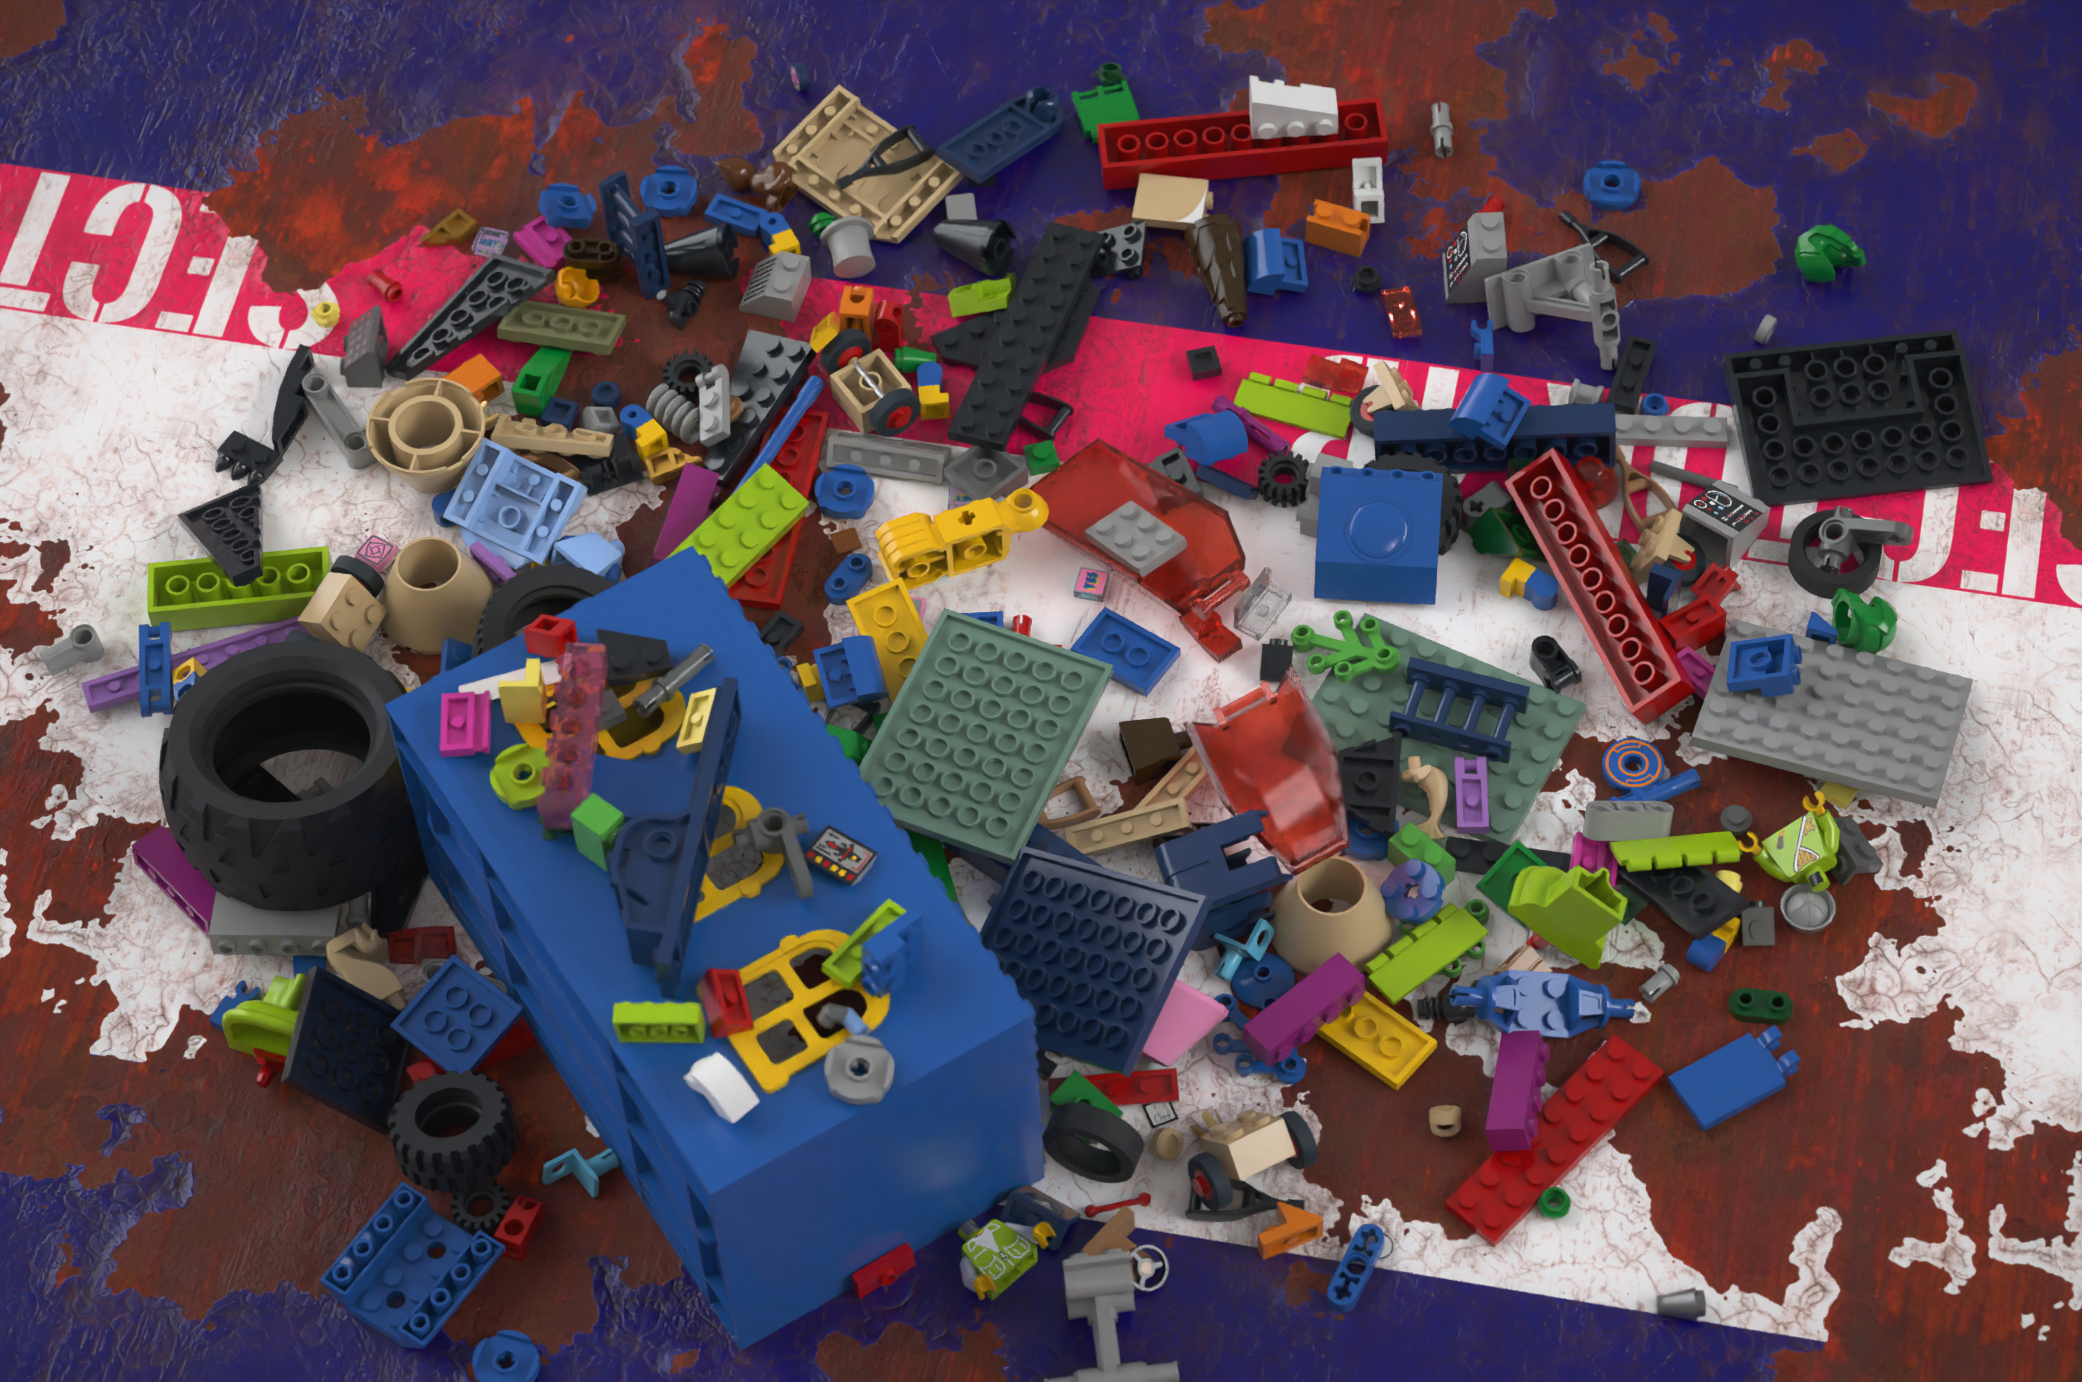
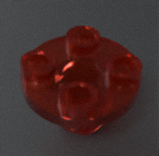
(1599, 482)

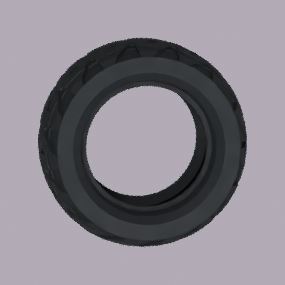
(271, 705)

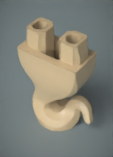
(363, 973)

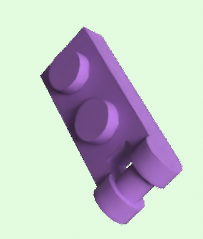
(1471, 796)

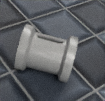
(1584, 393)

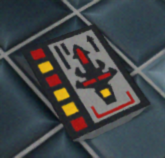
(841, 855)

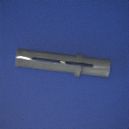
(665, 687)

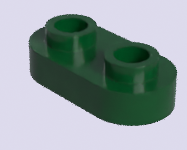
(1760, 1007)

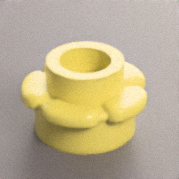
(328, 319)

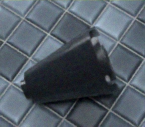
(978, 242)
(705, 253)

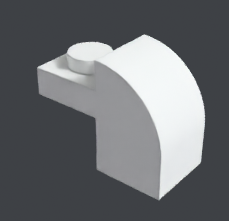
(1367, 188)
(722, 1087)

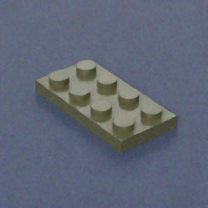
(562, 327)

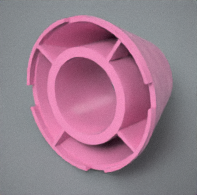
(1181, 1024)

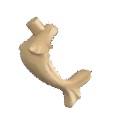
(1436, 786)

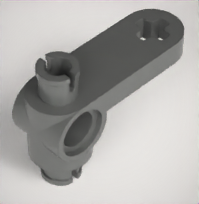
(1856, 531)
(784, 841)

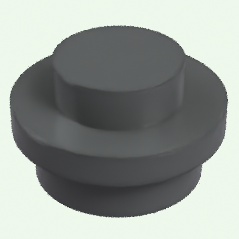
(1736, 819)

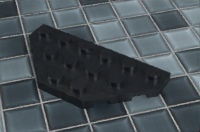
(969, 341)

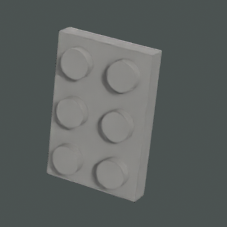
(1136, 538)

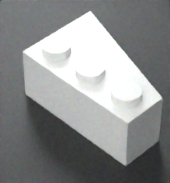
(1291, 110)

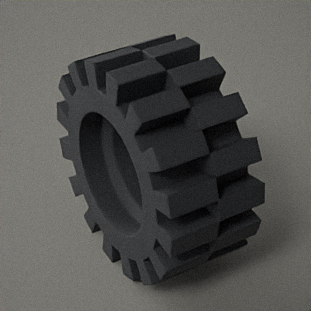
(686, 365)
(1283, 465)
(487, 1223)

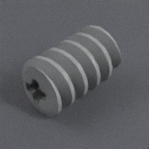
(674, 413)

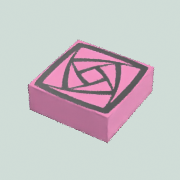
(376, 552)

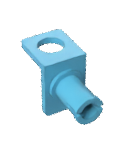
(1236, 951)
(585, 1170)

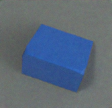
(1821, 629)

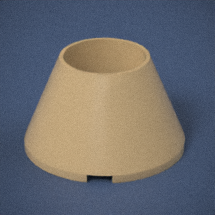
(421, 415)
(429, 616)
(1312, 937)

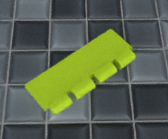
(1286, 406)
(1670, 851)
(1431, 952)

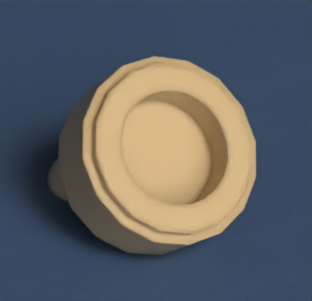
(1445, 1116)
(1166, 1143)

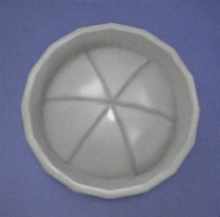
(1807, 910)

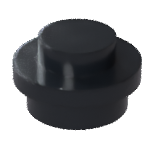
(1367, 279)

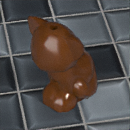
(772, 182)

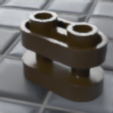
(597, 257)

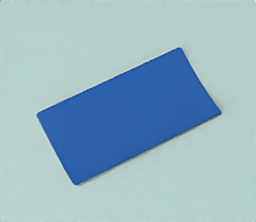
(640, 787)

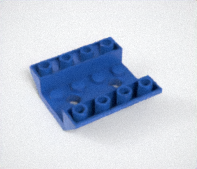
(394, 1261)

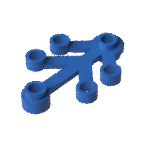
(1237, 1046)

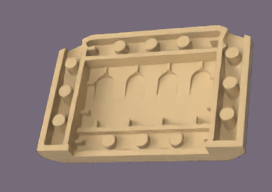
(837, 142)

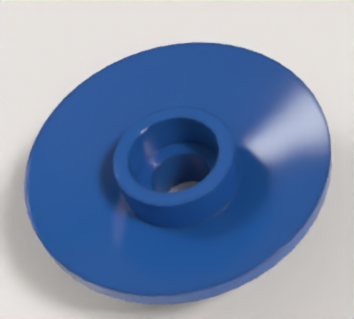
(1252, 988)

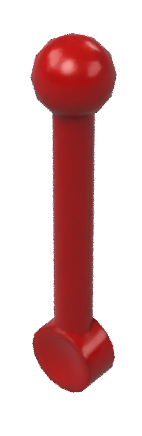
(1143, 1200)

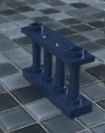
(636, 233)
(1467, 685)

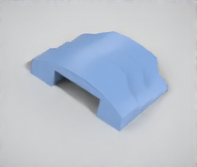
(512, 505)

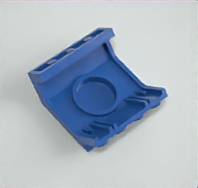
(1378, 535)

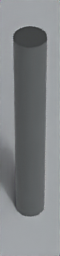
(1682, 475)

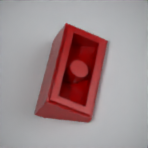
(725, 1002)

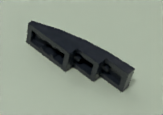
(290, 405)

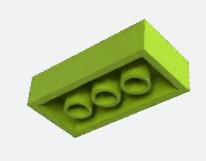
(659, 1022)

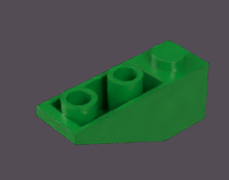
(540, 380)

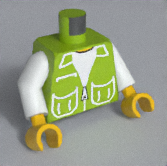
(999, 1254)

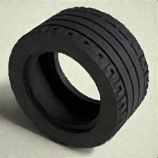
(527, 596)

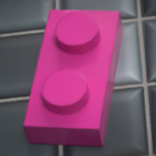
(1698, 670)

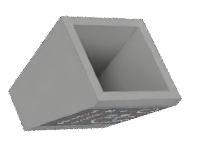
(1473, 256)
(1724, 522)

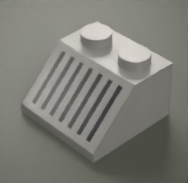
(778, 286)

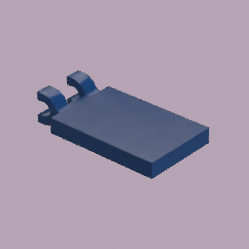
(1733, 1078)

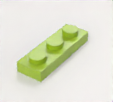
(845, 963)

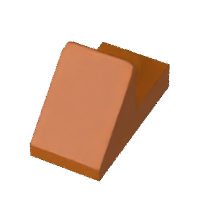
(1295, 1230)

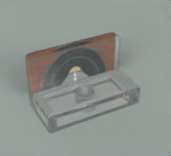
(1260, 605)

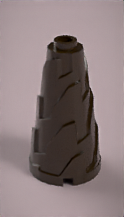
(1219, 257)

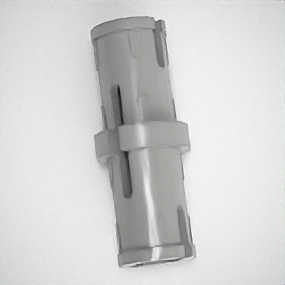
(1442, 130)

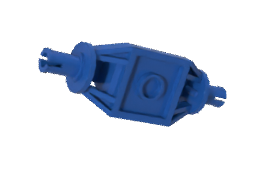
(1541, 1002)

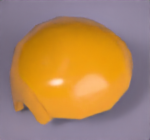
(575, 288)

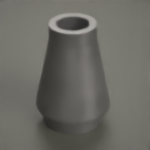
(1683, 1304)

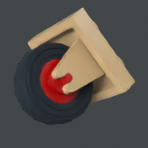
(1391, 395)
(1668, 549)

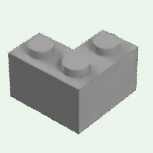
(1308, 512)

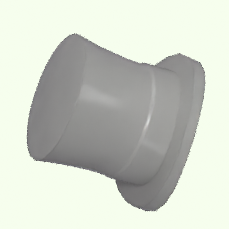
(849, 246)

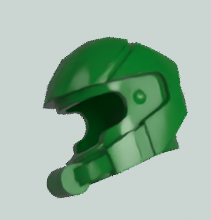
(1823, 249)
(1871, 625)

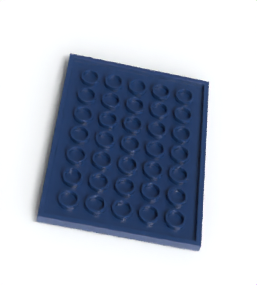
(1091, 953)

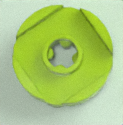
(506, 772)

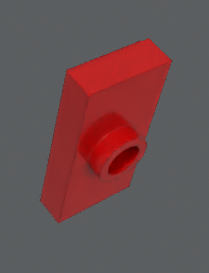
(883, 1270)

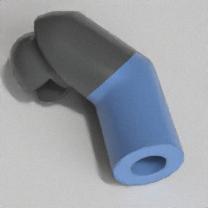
(847, 1016)

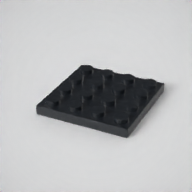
(347, 1051)

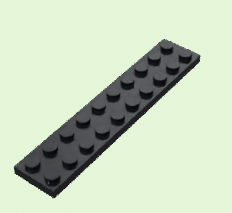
(1026, 337)

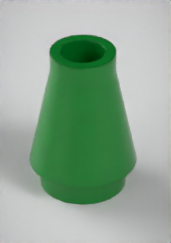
(909, 359)

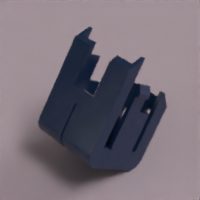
(1201, 867)

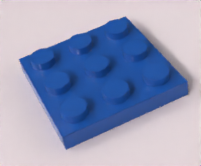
(457, 1017)

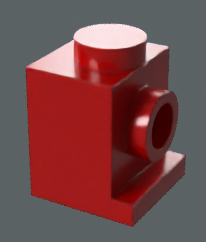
(549, 636)

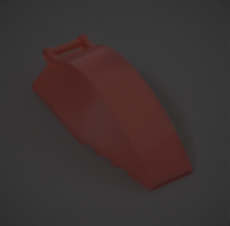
(1281, 760)

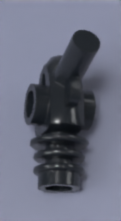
(683, 304)
(1454, 1014)

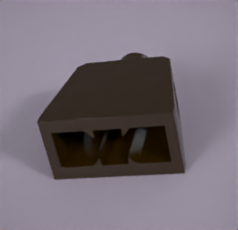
(1151, 747)

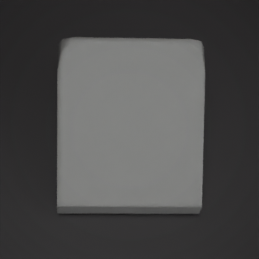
(961, 206)
(600, 420)

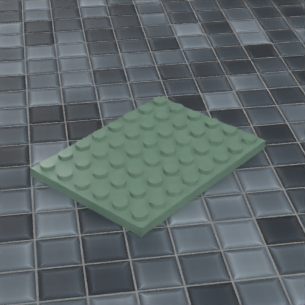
(1362, 710)
(982, 734)

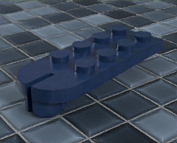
(1004, 134)

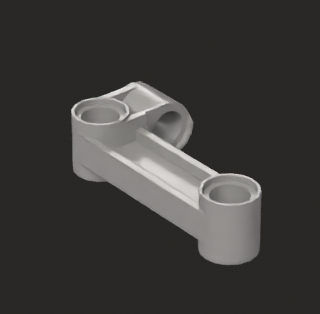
(337, 420)

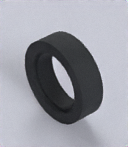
(1824, 583)
(1097, 1125)

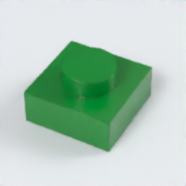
(1041, 457)

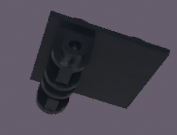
(1122, 251)
(612, 471)

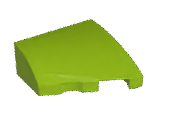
(982, 296)

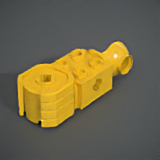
(958, 537)

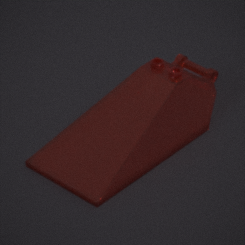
(1105, 479)

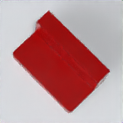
(1695, 624)

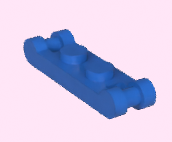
(155, 669)

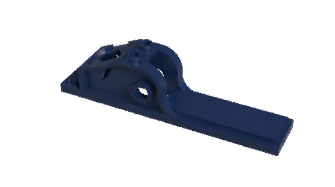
(665, 857)

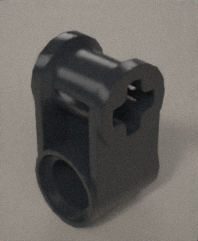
(1556, 669)

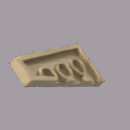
(550, 438)

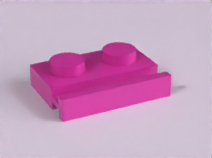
(543, 242)
(465, 723)
(1593, 855)

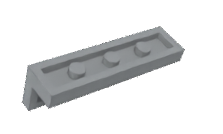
(888, 456)

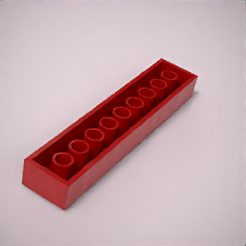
(1223, 146)
(1600, 587)

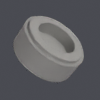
(1765, 329)

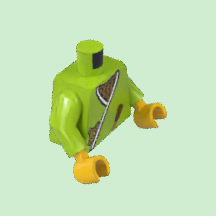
(1800, 849)

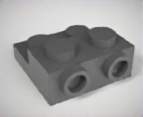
(987, 473)

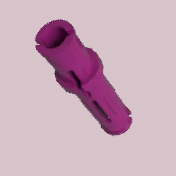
(1275, 443)

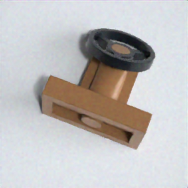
(1114, 1236)

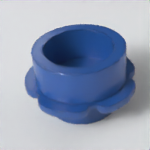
(1654, 401)

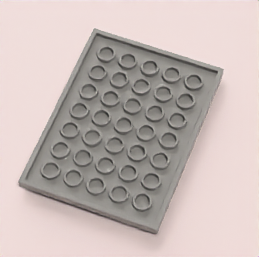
(1847, 722)

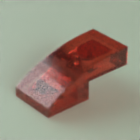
(1401, 312)
(1334, 376)
(1211, 635)
(414, 944)

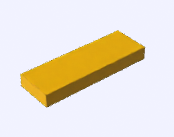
(825, 331)

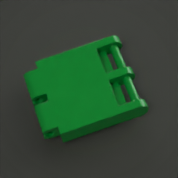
(1104, 108)

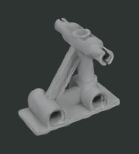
(1560, 287)
(1099, 1290)

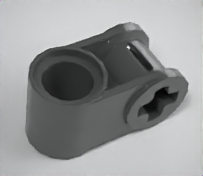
(1489, 496)

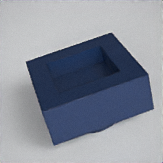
(560, 412)

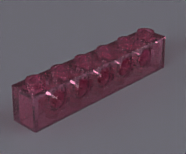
(580, 662)

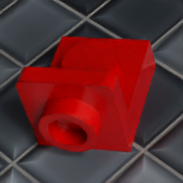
(1716, 582)

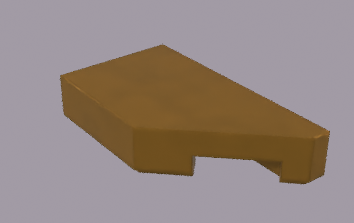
(451, 230)
(669, 464)

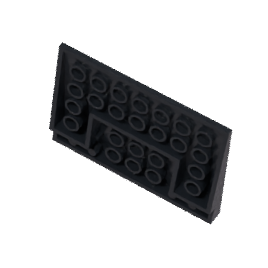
(1857, 418)

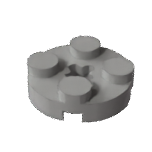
(869, 1086)

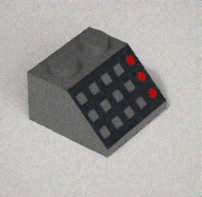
(366, 351)

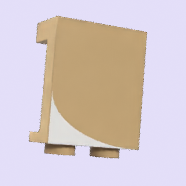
(1171, 201)

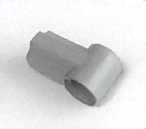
(73, 650)

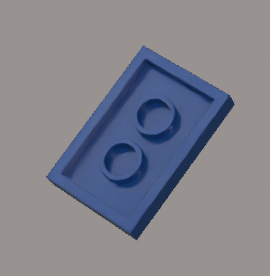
(1136, 653)

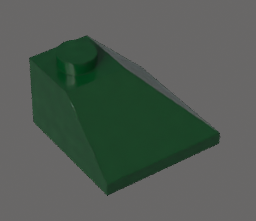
(1505, 536)

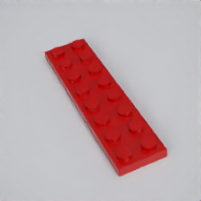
(797, 463)
(1568, 1129)

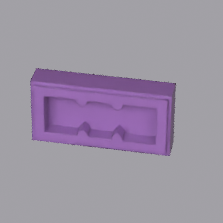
(494, 565)

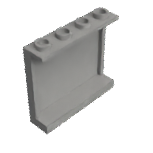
(247, 930)

